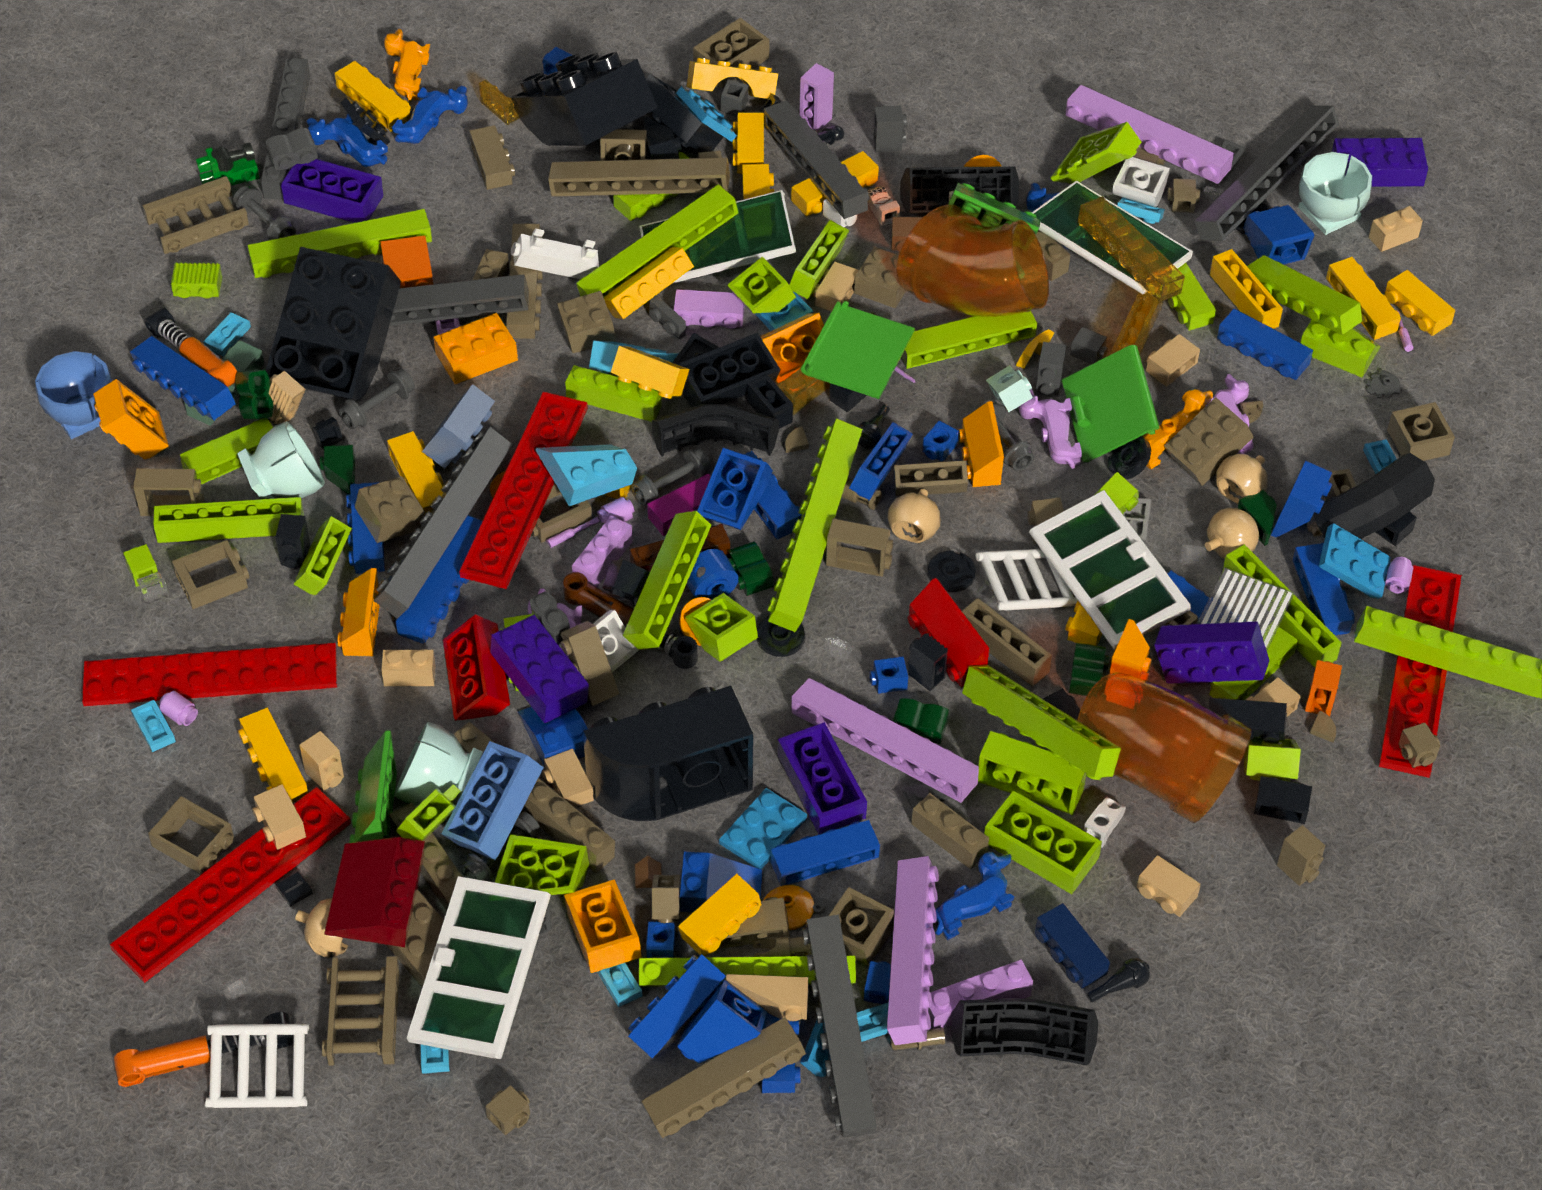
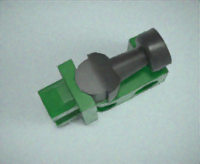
(236, 165)

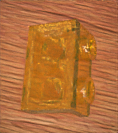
(497, 102)

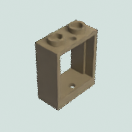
(165, 479)
(578, 515)
(855, 559)
(214, 590)
(173, 821)

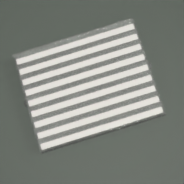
(1247, 600)

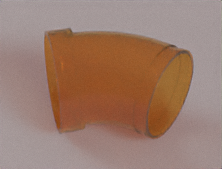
(973, 266)
(1166, 741)

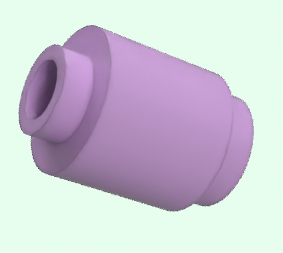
(619, 508)
(1399, 575)
(178, 708)

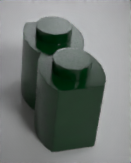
(254, 397)
(751, 568)
(1087, 668)
(922, 719)

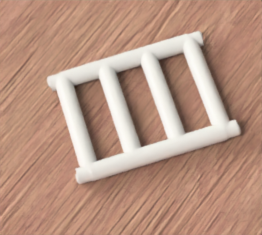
(1025, 602)
(270, 1098)

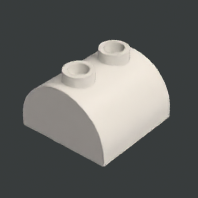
(1141, 181)
(615, 645)

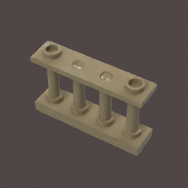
(190, 199)
(385, 1022)

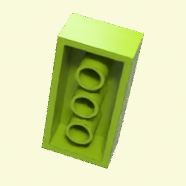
(1030, 772)
(1042, 842)

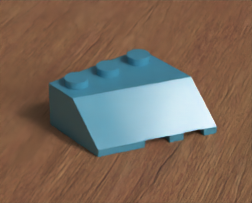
(604, 354)
(588, 470)

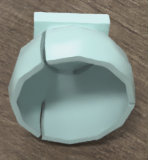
(1329, 195)
(282, 465)
(435, 766)

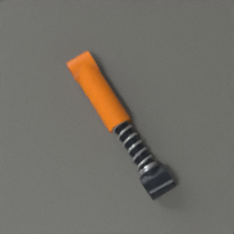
(163, 324)
(135, 1065)

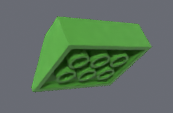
(988, 210)
(376, 793)

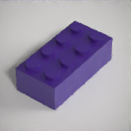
(1389, 160)
(333, 190)
(1212, 652)
(539, 668)
(822, 778)

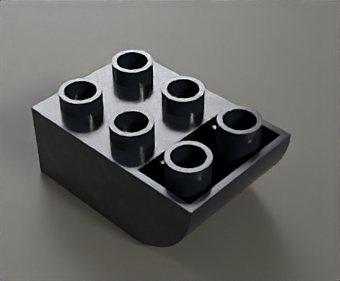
(583, 99)
(334, 323)
(694, 744)

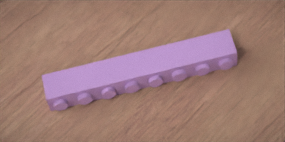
(1156, 136)
(886, 740)
(912, 951)

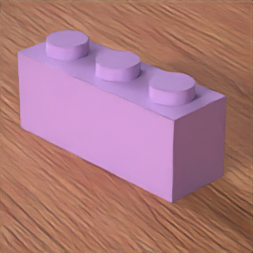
(817, 96)
(709, 308)
(605, 547)

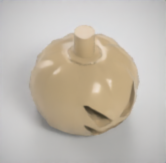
(1244, 472)
(917, 511)
(1230, 530)
(314, 931)

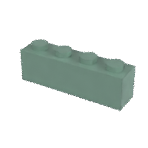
(243, 358)

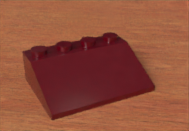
(376, 890)

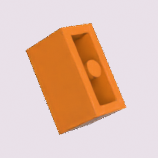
(1323, 687)

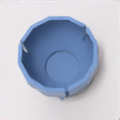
(67, 389)

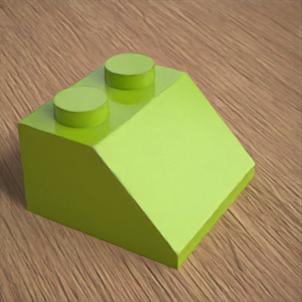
(762, 288)
(722, 626)
(1272, 759)

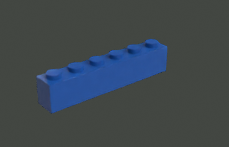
(182, 378)
(440, 587)

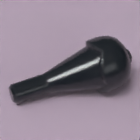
(872, 428)
(1131, 974)

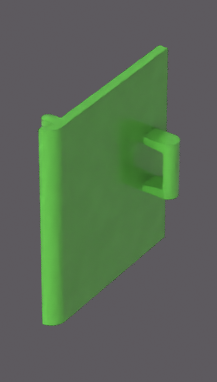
(857, 350)
(1110, 403)

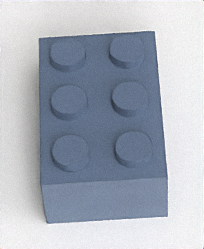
(459, 426)

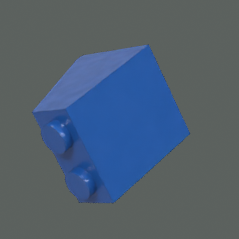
(1278, 234)
(721, 1024)

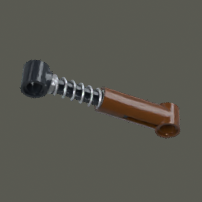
(580, 592)

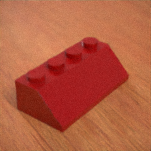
(940, 616)
(474, 675)

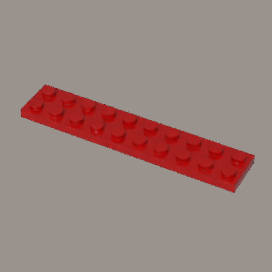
(521, 493)
(210, 674)
(1419, 686)
(224, 890)

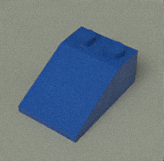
(734, 488)
(1303, 498)
(556, 735)
(707, 873)

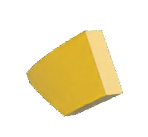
(1034, 346)

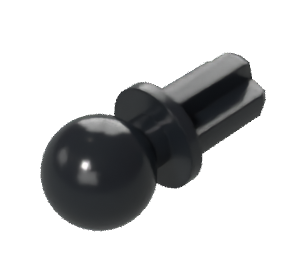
(831, 134)

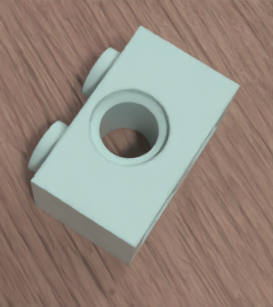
(1010, 388)

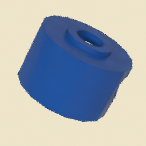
(717, 572)

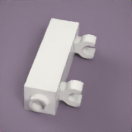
(554, 256)

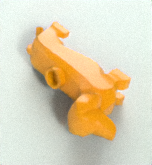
(410, 63)
(1194, 402)

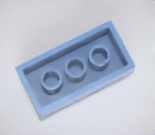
(492, 800)

